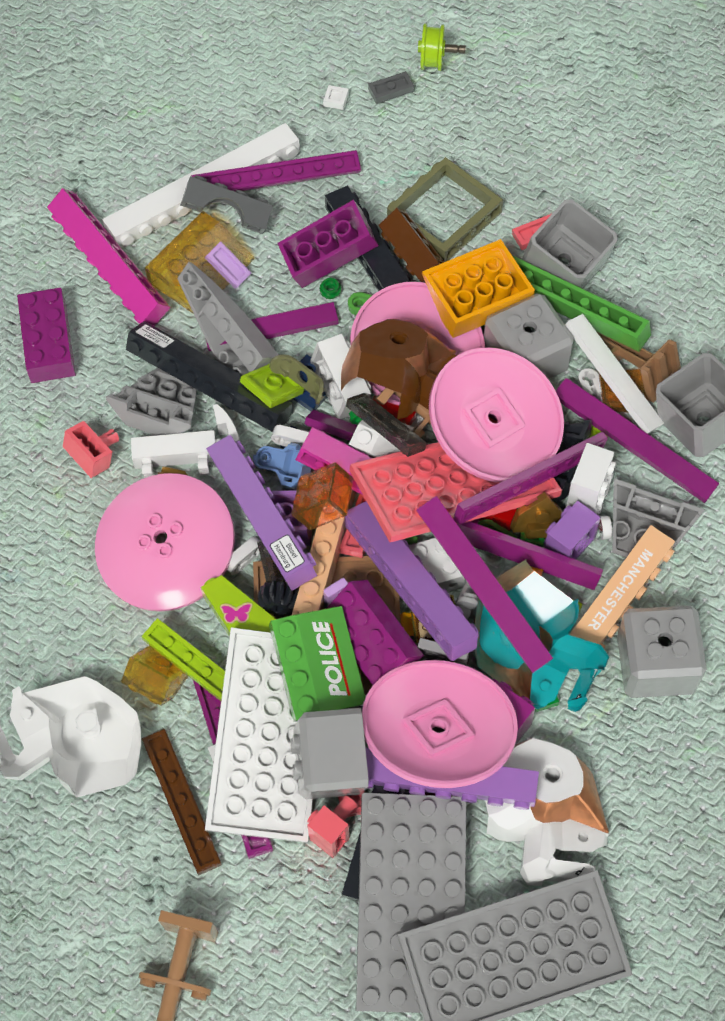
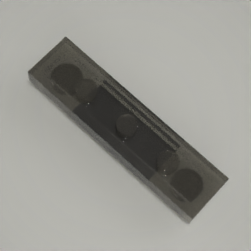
(386, 424)

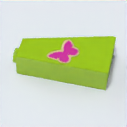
(234, 607)

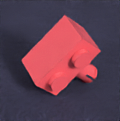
(88, 449)
(329, 828)

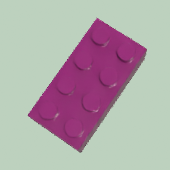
(327, 244)
(46, 335)
(374, 631)

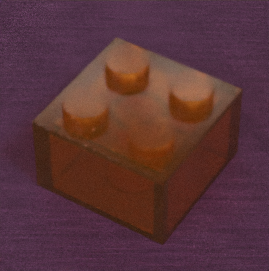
(322, 496)

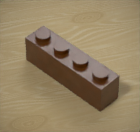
(409, 243)

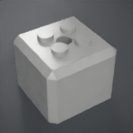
(575, 236)
(546, 348)
(695, 393)
(656, 669)
(330, 754)

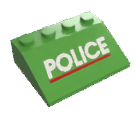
(317, 662)

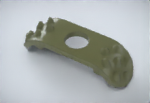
(291, 367)

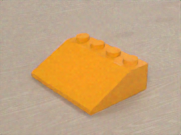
(476, 286)

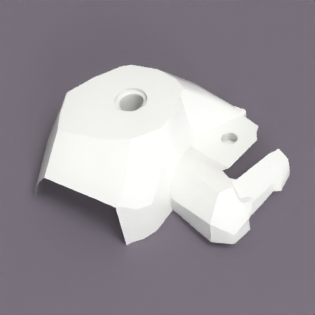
(79, 729)

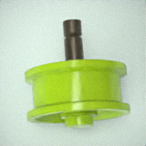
(434, 47)

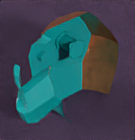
(551, 618)

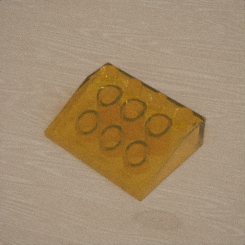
(192, 246)

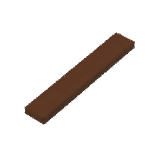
(181, 802)

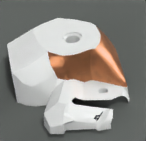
(564, 814)

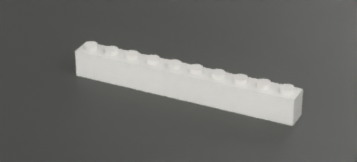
(164, 204)

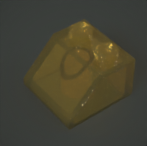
(153, 676)

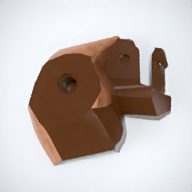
(399, 359)

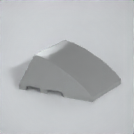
(155, 404)
(638, 509)

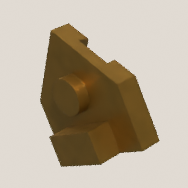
(536, 517)

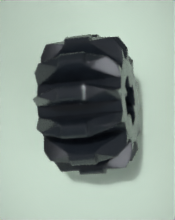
(277, 598)

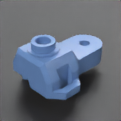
(282, 462)

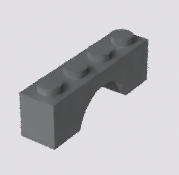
(252, 212)

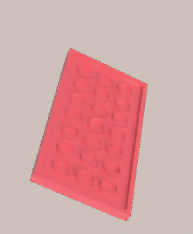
(402, 484)

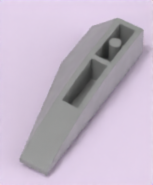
(225, 321)

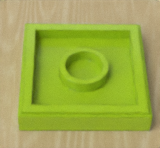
(271, 387)

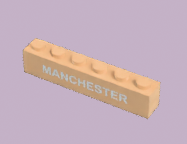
(625, 587)

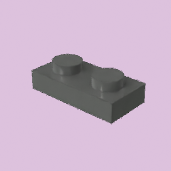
(391, 87)

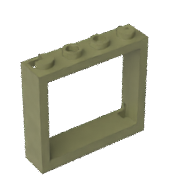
(473, 226)

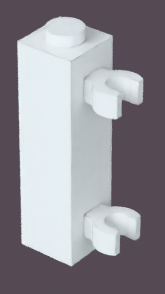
(172, 450)

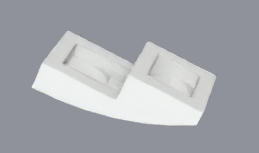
(224, 423)

